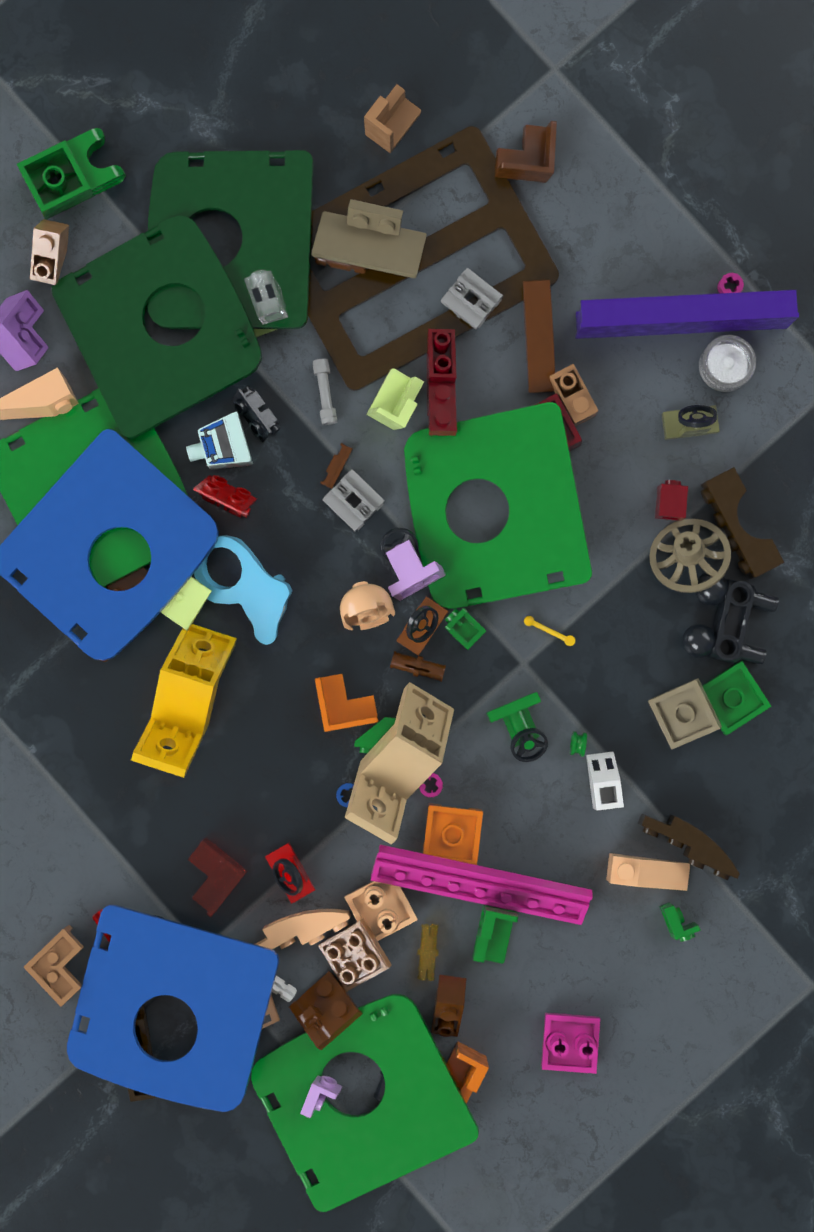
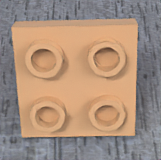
(382, 907)

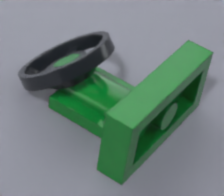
(521, 726)

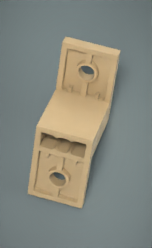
(400, 763)

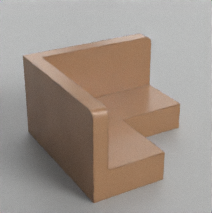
(390, 119)
(49, 966)

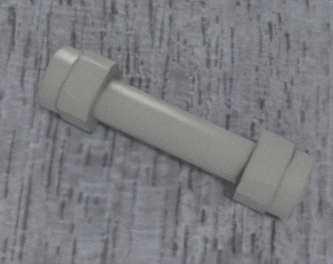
(321, 370)

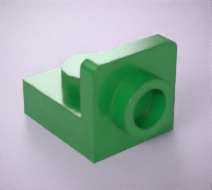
(673, 919)

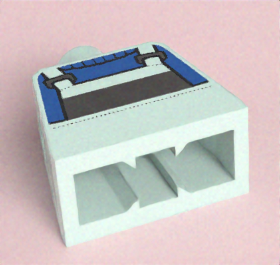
(222, 444)

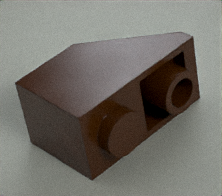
(448, 1005)

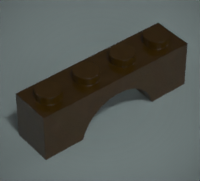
(755, 554)

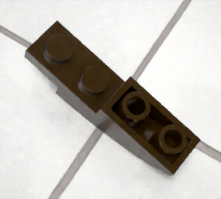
(699, 846)

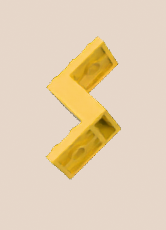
(184, 700)

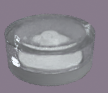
(727, 363)

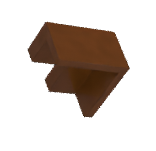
(535, 159)

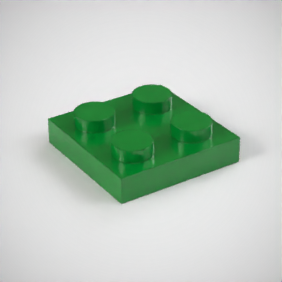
(735, 697)

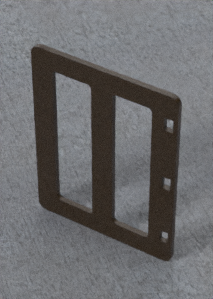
(501, 212)

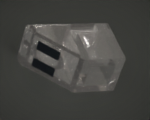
(266, 296)

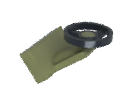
(690, 422)

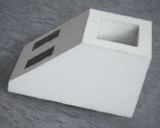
(604, 781)

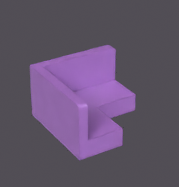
(18, 340)

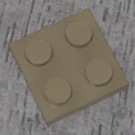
(685, 713)

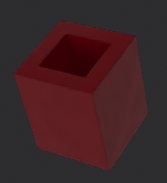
(671, 501)

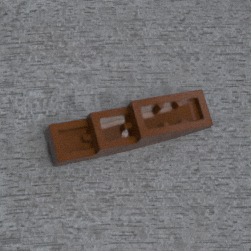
(538, 335)

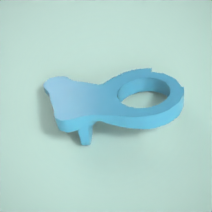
(260, 594)

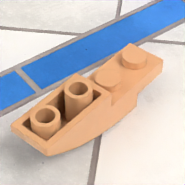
(305, 925)

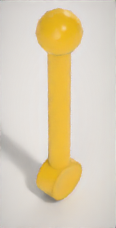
(568, 640)

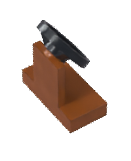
(422, 625)

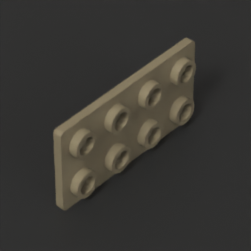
(370, 239)

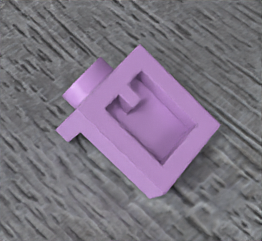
(317, 1094)

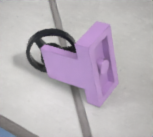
(408, 566)

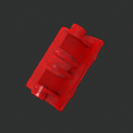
(217, 490)

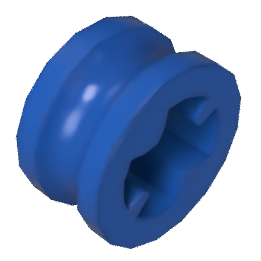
(347, 786)

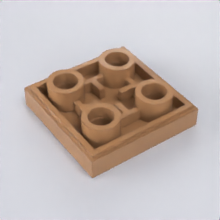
(355, 955)

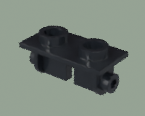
(247, 403)

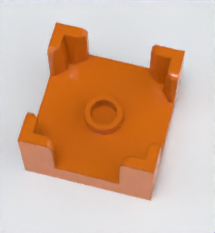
(453, 833)

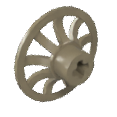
(688, 552)

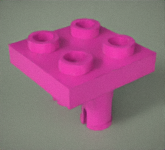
(570, 1043)

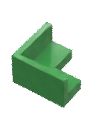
(493, 934)

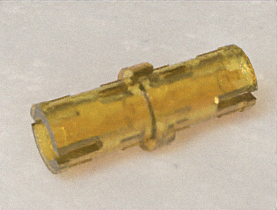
(428, 952)

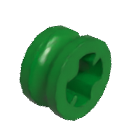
(578, 743)

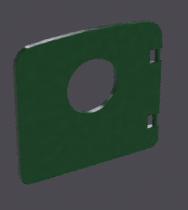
(274, 219)
(135, 374)

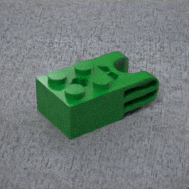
(72, 168)

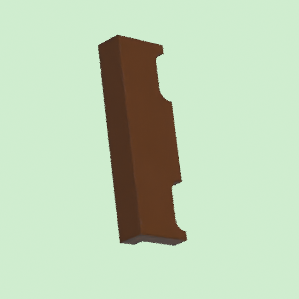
(336, 466)

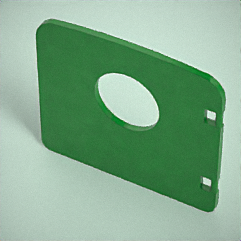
(49, 452)
(545, 532)
(410, 1127)

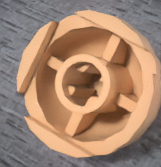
(366, 606)

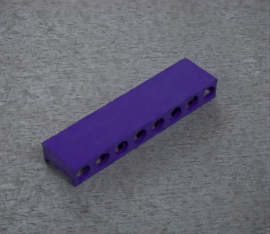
(686, 314)

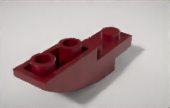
(441, 382)

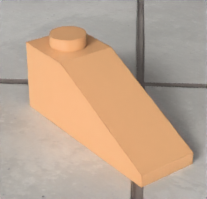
(39, 398)
(647, 872)

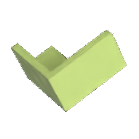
(395, 400)

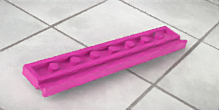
(481, 884)

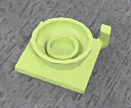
(187, 603)

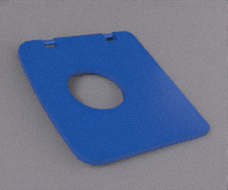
(101, 492)
(214, 974)

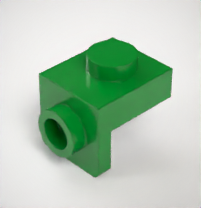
(464, 628)

